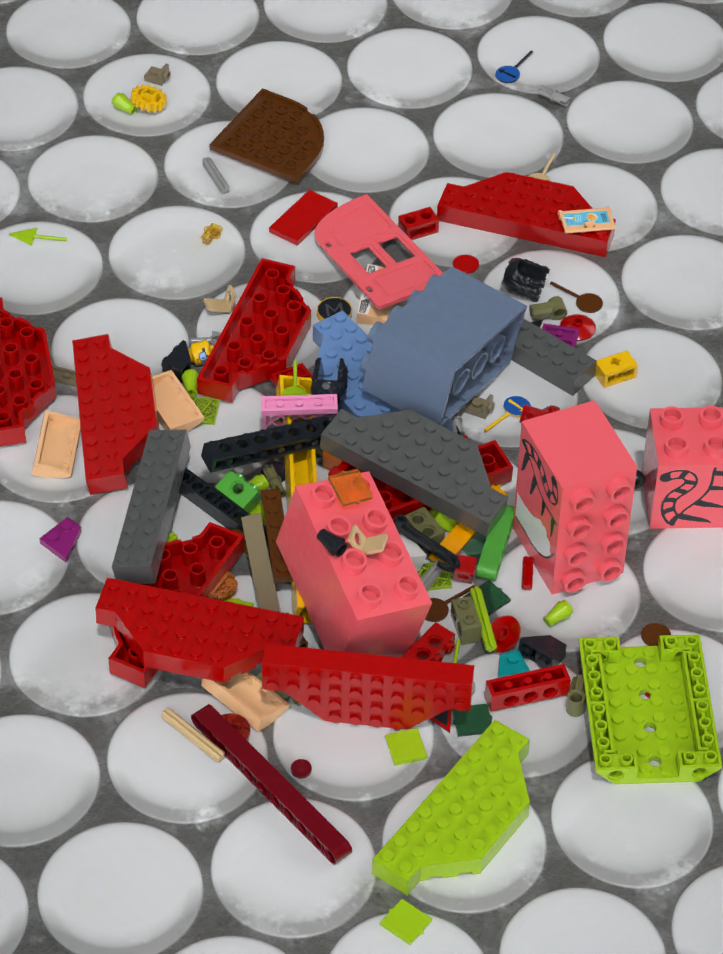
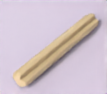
(193, 734)

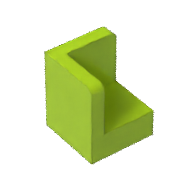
(443, 520)

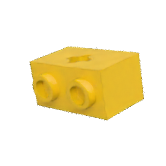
(616, 369)

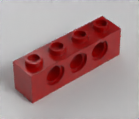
(432, 644)
(527, 687)

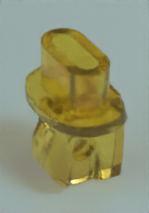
(210, 232)

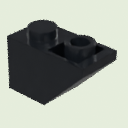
(177, 360)
(543, 650)

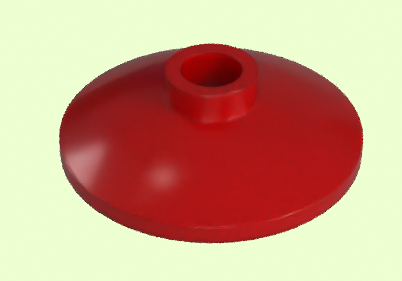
(583, 323)
(506, 632)

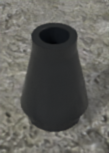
(333, 543)

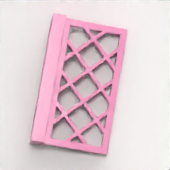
(296, 406)

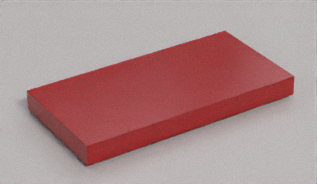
(302, 217)

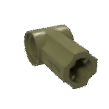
(553, 308)
(576, 697)

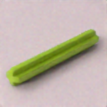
(487, 632)

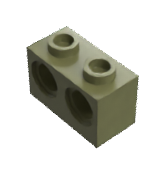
(425, 523)
(466, 620)

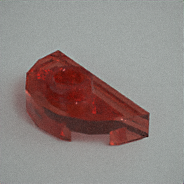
(239, 724)

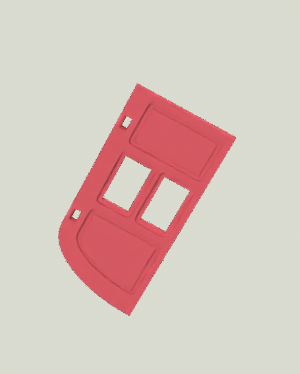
(365, 225)

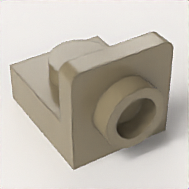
(157, 75)
(480, 407)

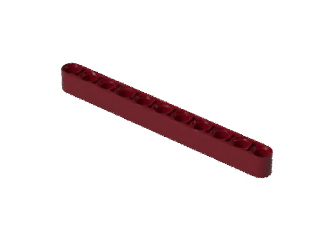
(272, 784)

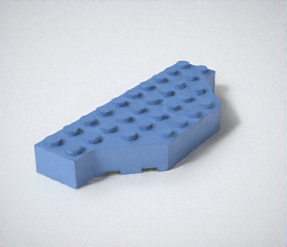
(343, 338)

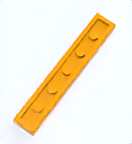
(459, 536)

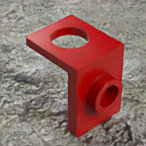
(466, 570)

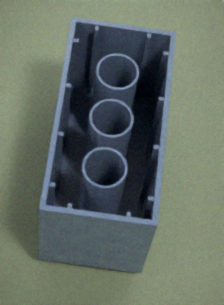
(442, 346)

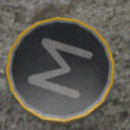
(332, 306)

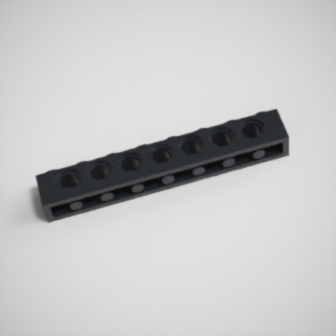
(264, 444)

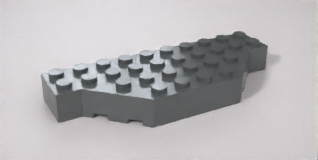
(419, 461)

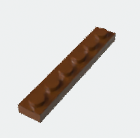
(273, 519)

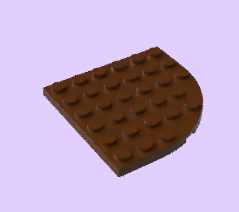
(273, 136)

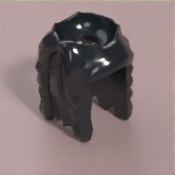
(525, 278)
(333, 386)

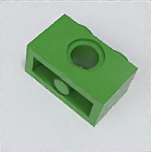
(232, 483)

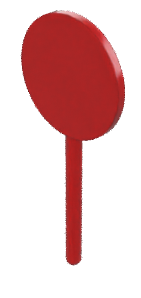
(466, 263)

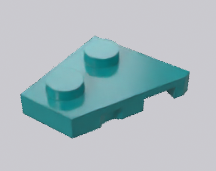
(511, 664)

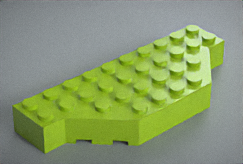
(464, 815)

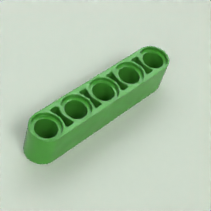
(495, 546)

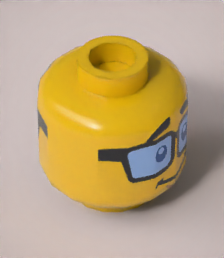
(200, 351)

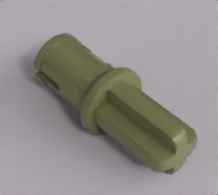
(273, 479)

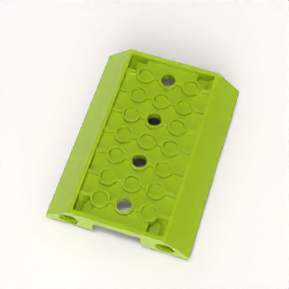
(677, 710)

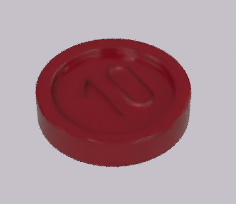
(301, 768)

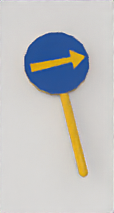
(512, 406)

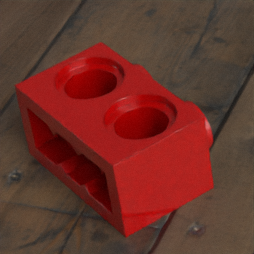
(419, 223)

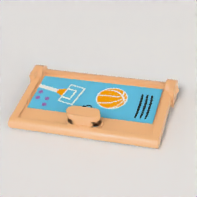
(593, 219)

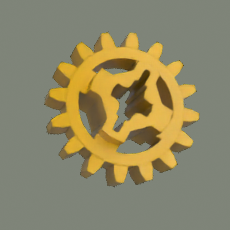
(148, 98)

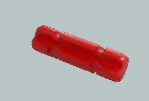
(527, 573)

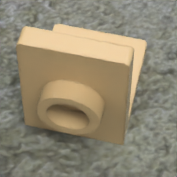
(221, 305)
(368, 545)

